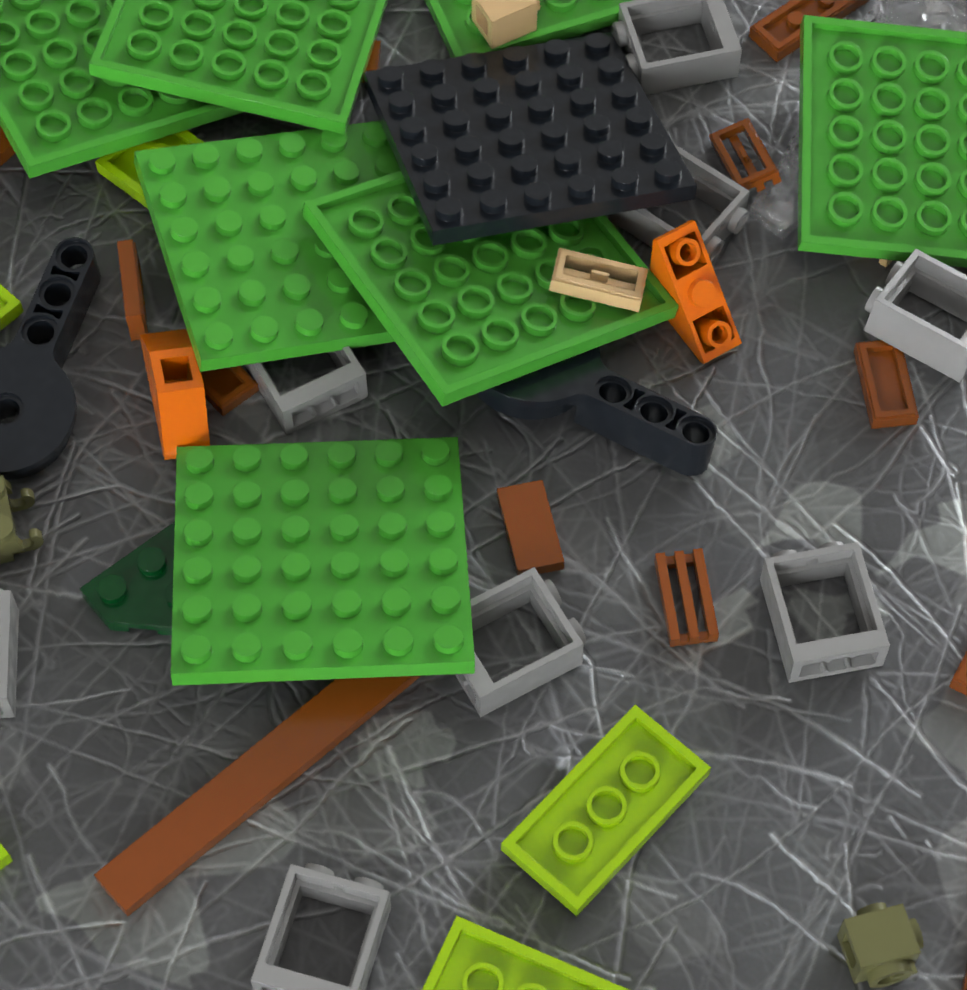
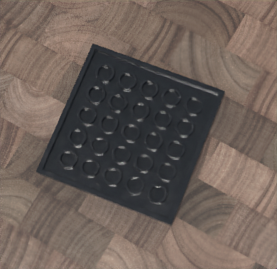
(526, 138)

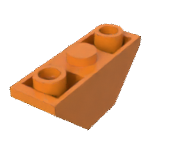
(687, 274)
(175, 390)

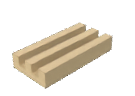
(598, 285)

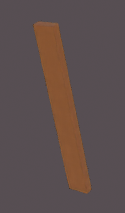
(244, 787)

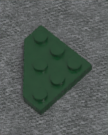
(137, 587)

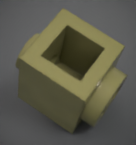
(881, 944)

